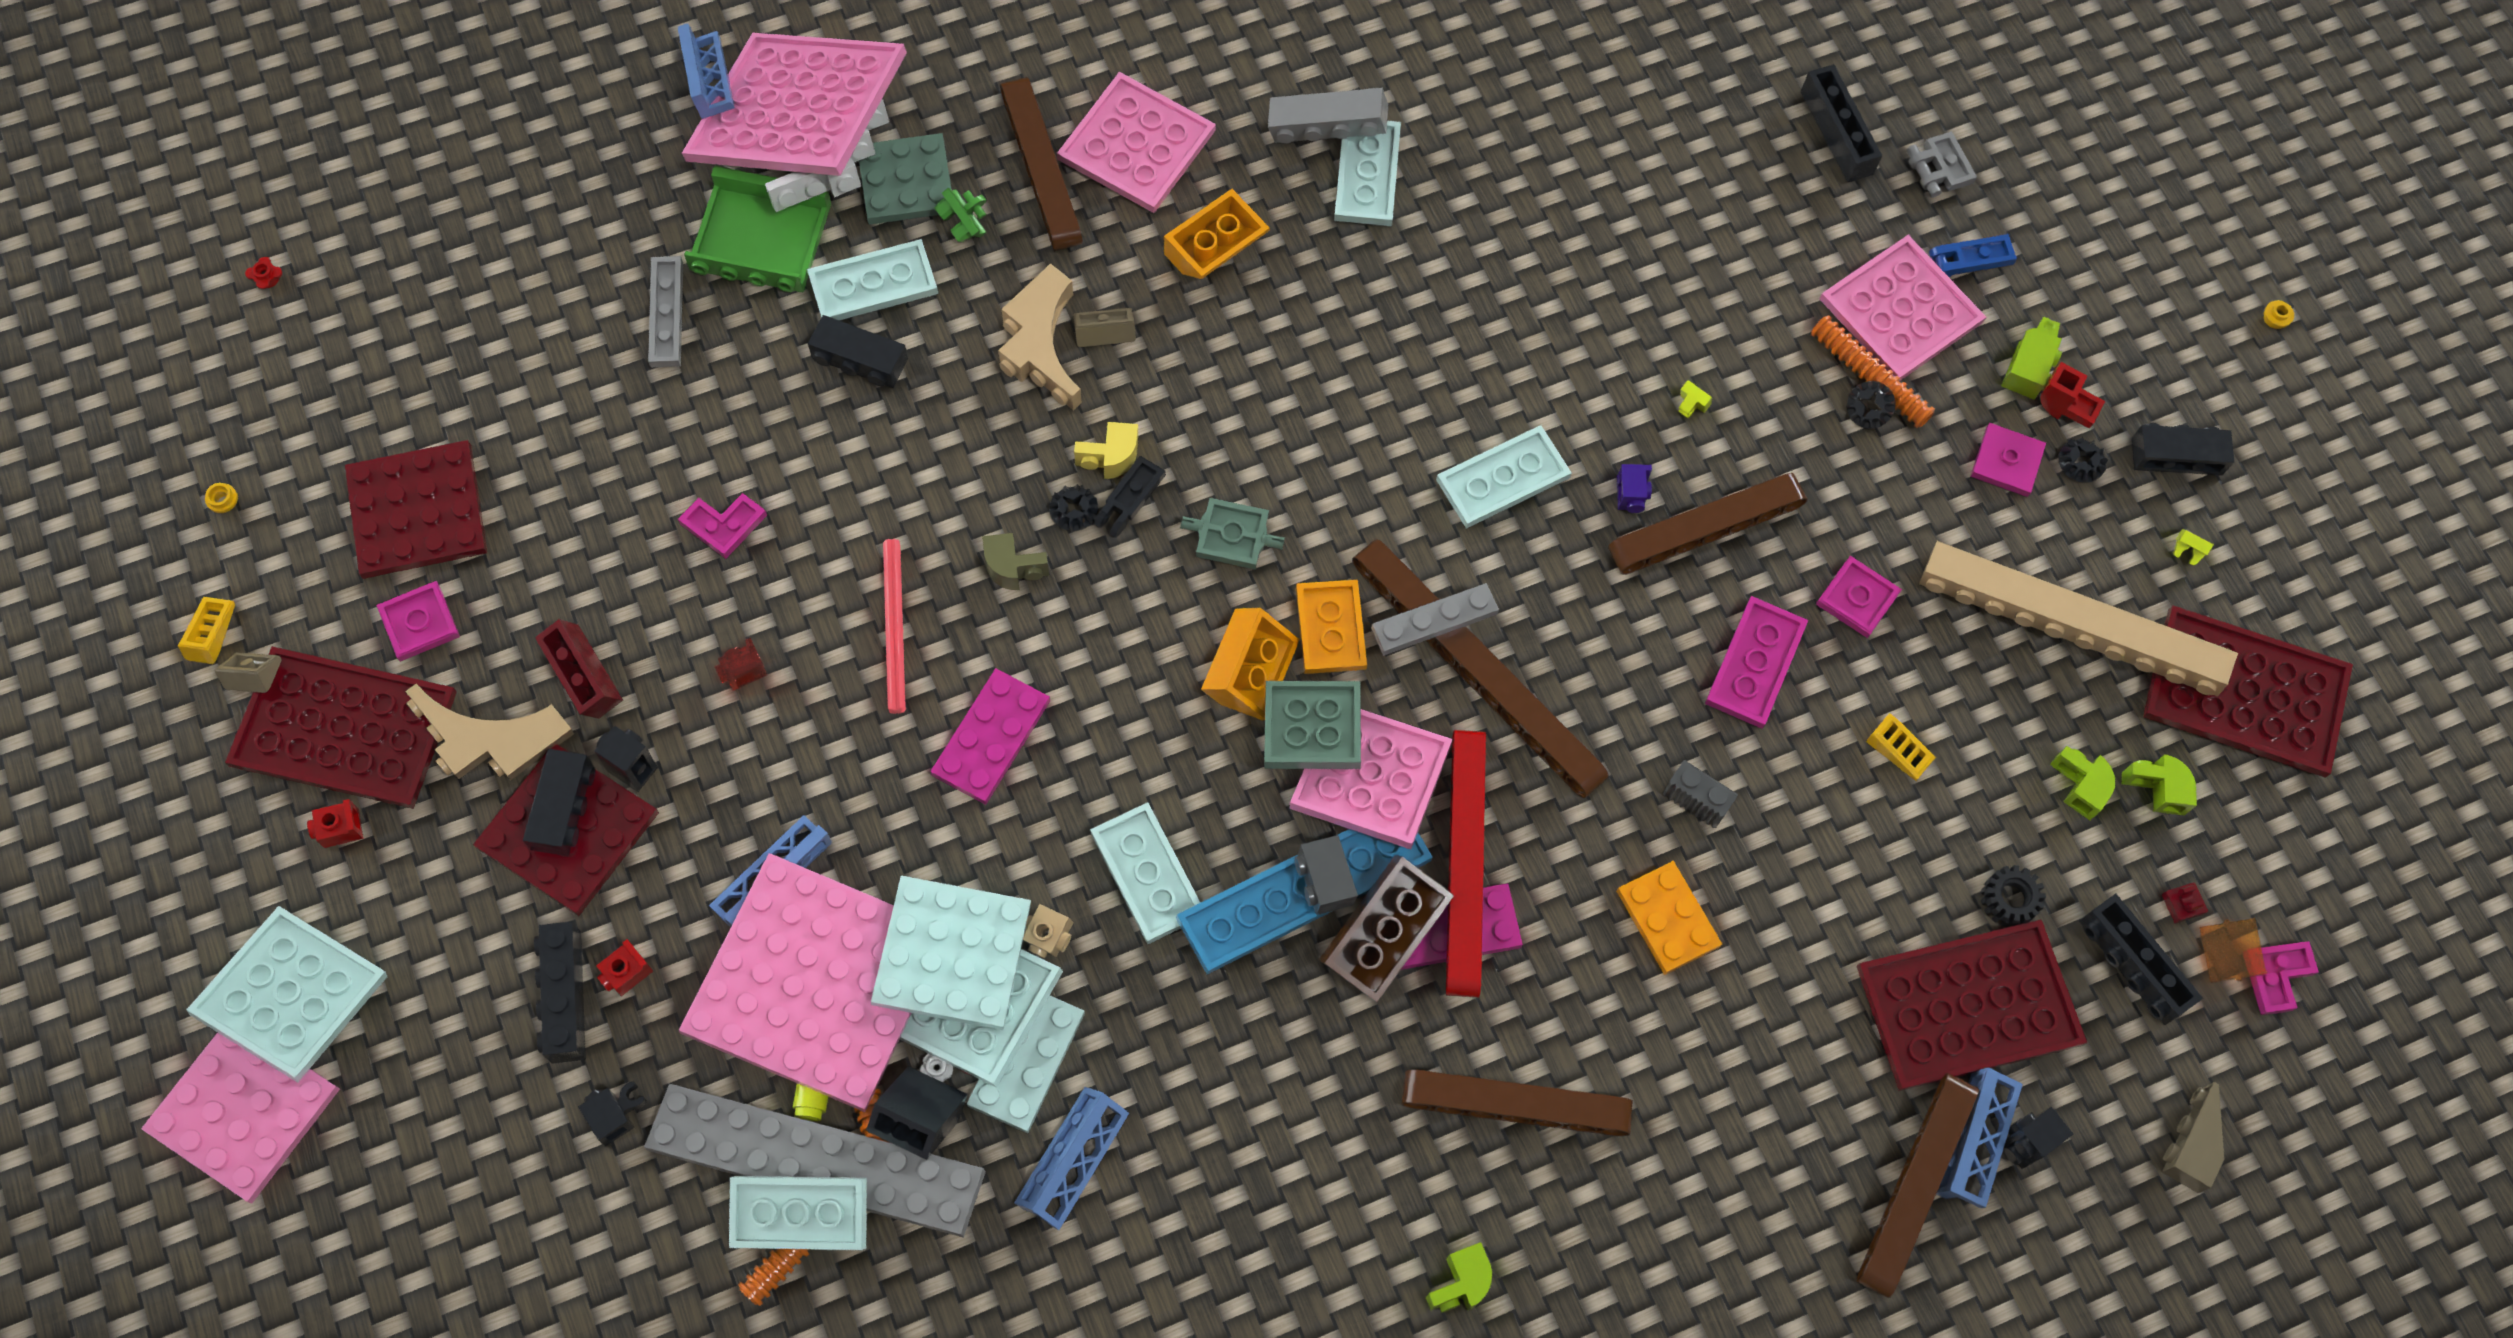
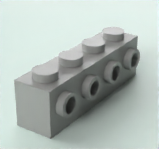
(1328, 115)

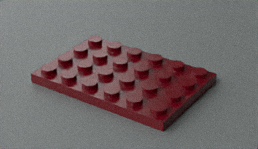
(2276, 703)
(339, 729)
(1971, 1004)

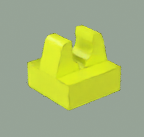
(1694, 399)
(2199, 546)

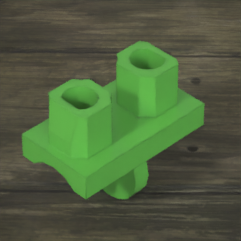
(955, 204)

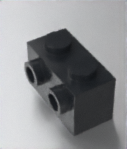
(626, 757)
(2035, 1137)

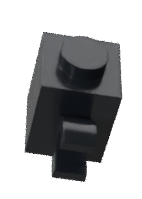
(608, 1115)

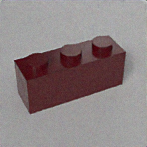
(578, 669)

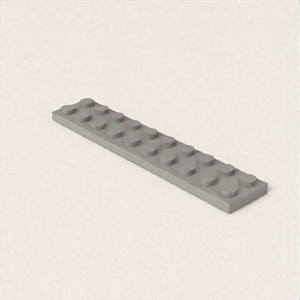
(768, 1143)

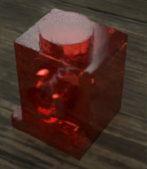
(741, 666)

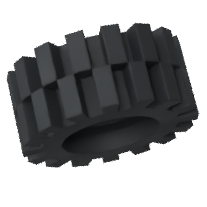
(2020, 879)

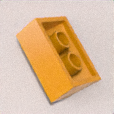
(1213, 235)
(1249, 655)

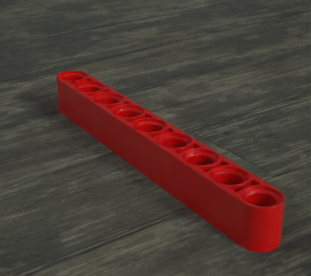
(1466, 864)

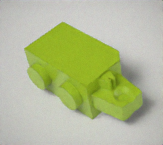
(2033, 359)

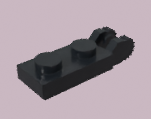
(1130, 494)

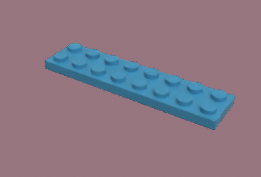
(1276, 901)

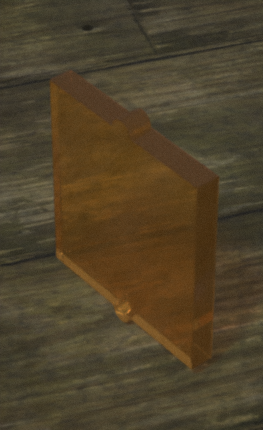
(2233, 950)

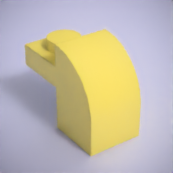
(1114, 456)

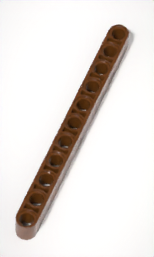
(1486, 675)

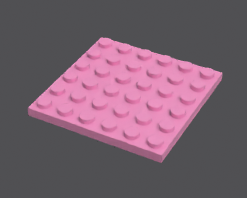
(797, 103)
(800, 985)

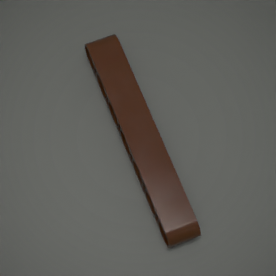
(1041, 164)
(1707, 523)
(1517, 1103)
(1917, 1185)

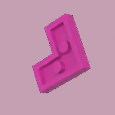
(723, 531)
(2282, 963)

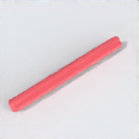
(894, 626)

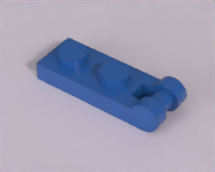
(1974, 255)

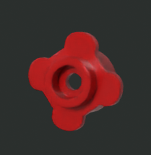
(269, 278)

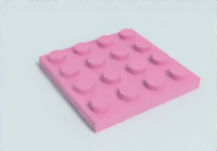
(1136, 142)
(1902, 307)
(1388, 791)
(238, 1116)

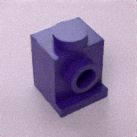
(1633, 487)

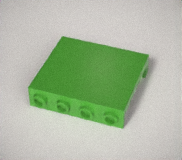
(751, 241)

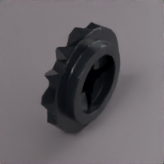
(1874, 418)
(2082, 471)
(1075, 519)

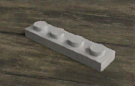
(665, 311)
(1434, 619)

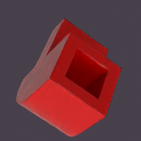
(2066, 397)

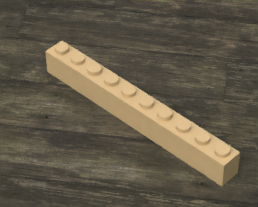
(2079, 619)

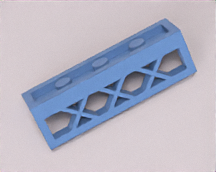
(700, 77)
(802, 855)
(1068, 1152)
(1964, 1155)

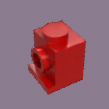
(345, 828)
(634, 971)

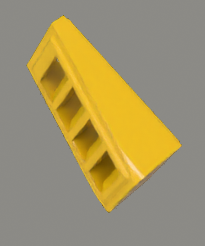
(201, 648)
(1895, 755)

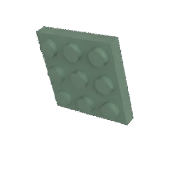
(904, 178)
(1312, 725)

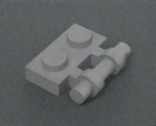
(1949, 160)

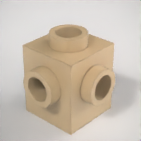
(1057, 938)

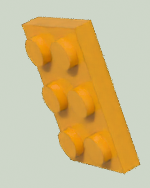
(1331, 626)
(1669, 917)

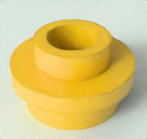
(2274, 319)
(217, 491)

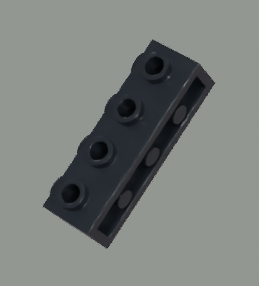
(1841, 123)
(2140, 960)
(561, 992)

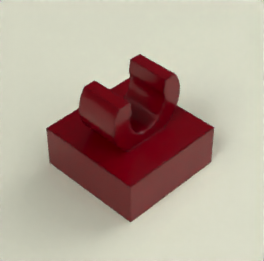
(2184, 902)

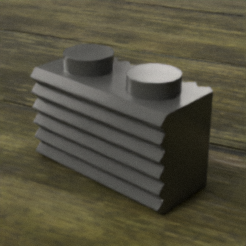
(1700, 794)

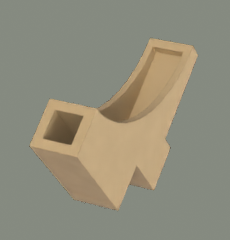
(1032, 323)
(470, 741)

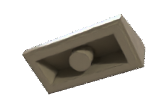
(1104, 327)
(248, 672)

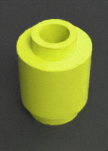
(809, 1104)

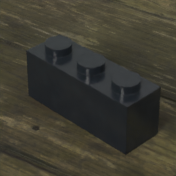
(857, 352)
(2182, 449)
(559, 802)

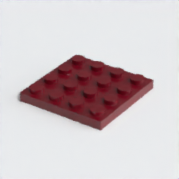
(415, 509)
(606, 835)

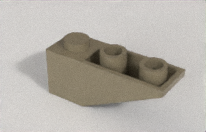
(2199, 1148)

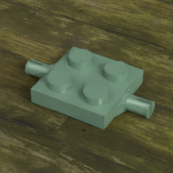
(1232, 533)

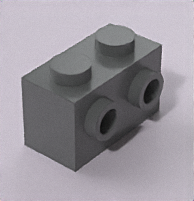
(1326, 875)

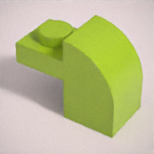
(2093, 781)
(2171, 783)
(1472, 1280)

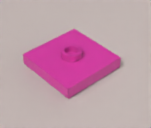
(2008, 459)
(1858, 596)
(418, 621)

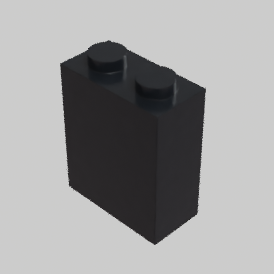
(916, 1112)

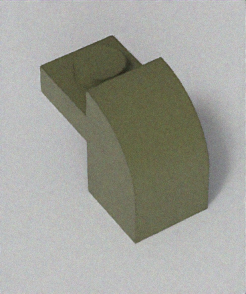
(1007, 567)

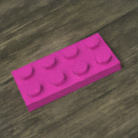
(1756, 662)
(990, 736)
(1499, 930)

